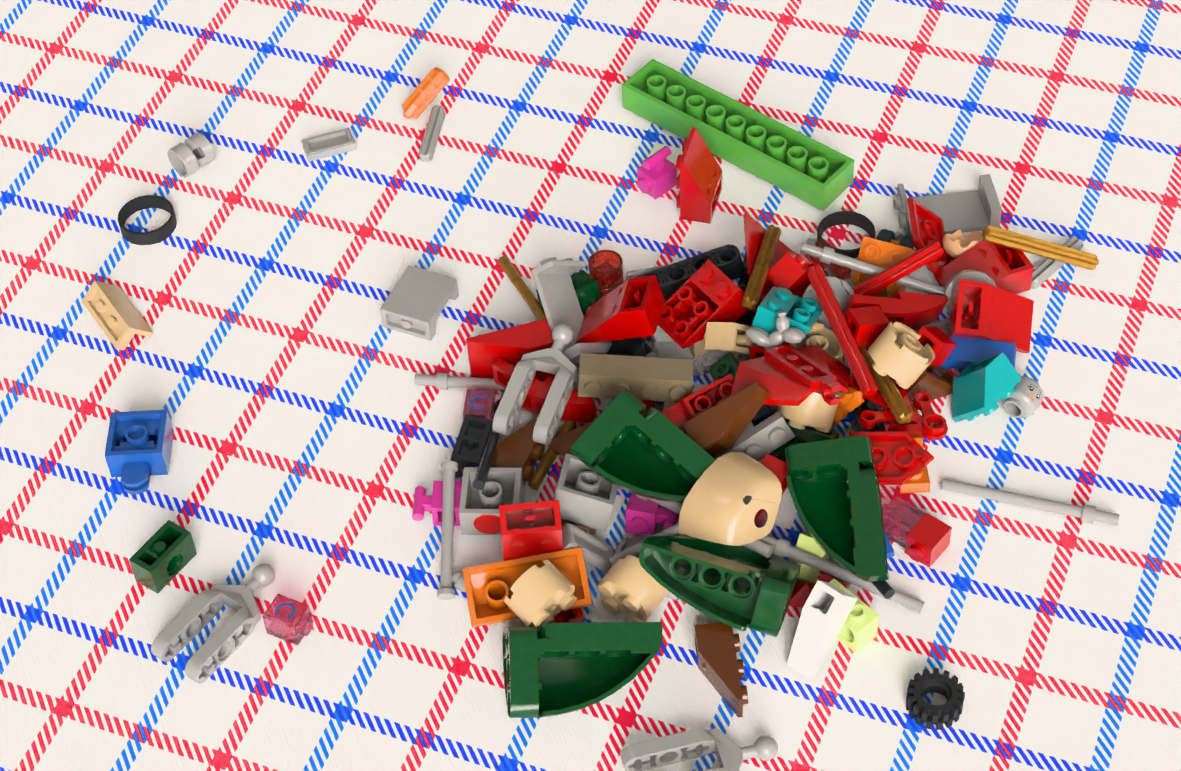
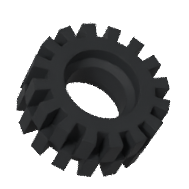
(935, 713)

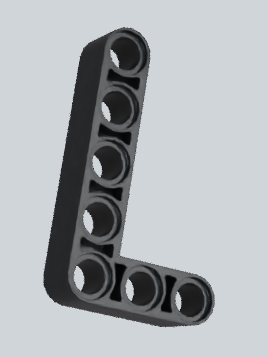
(673, 276)

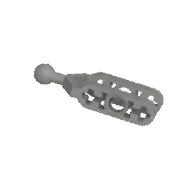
(549, 361)
(201, 612)
(692, 745)

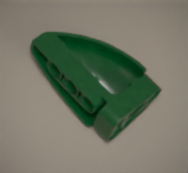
(641, 451)
(841, 502)
(723, 580)
(572, 664)

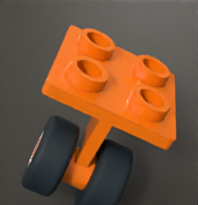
(884, 252)

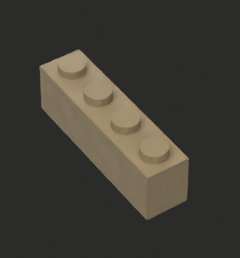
(643, 376)

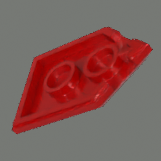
(926, 229)
(896, 456)

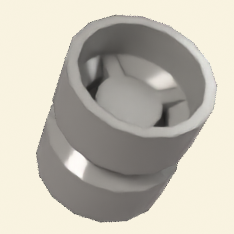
(191, 154)

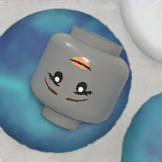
(1025, 399)

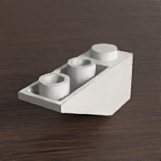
(818, 627)

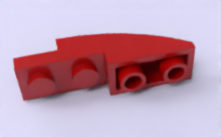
(907, 307)
(699, 401)
(577, 409)

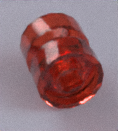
(607, 269)

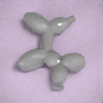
(783, 333)

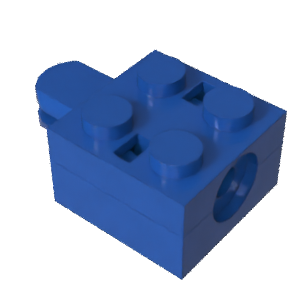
(138, 447)

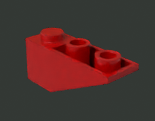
(792, 271)

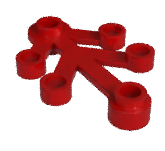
(928, 424)

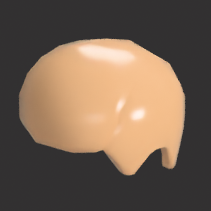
(957, 244)

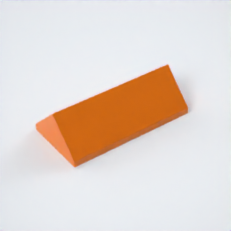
(491, 583)

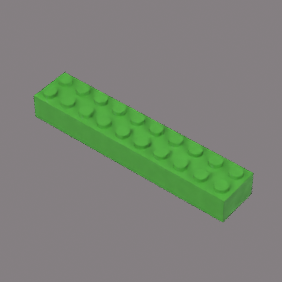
(739, 134)

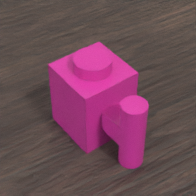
(657, 174)
(434, 502)
(644, 516)

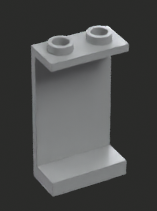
(959, 210)
(562, 304)

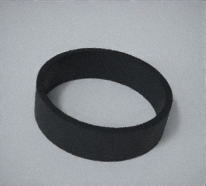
(141, 203)
(846, 217)

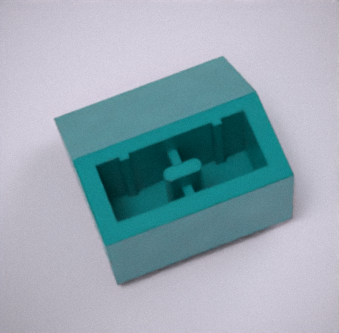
(800, 311)
(982, 387)

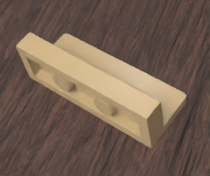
(115, 314)

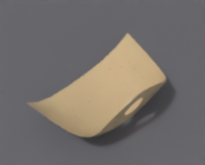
(716, 505)

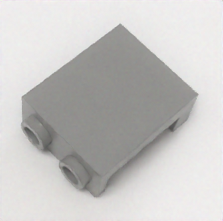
(418, 302)

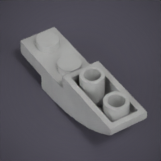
(762, 438)

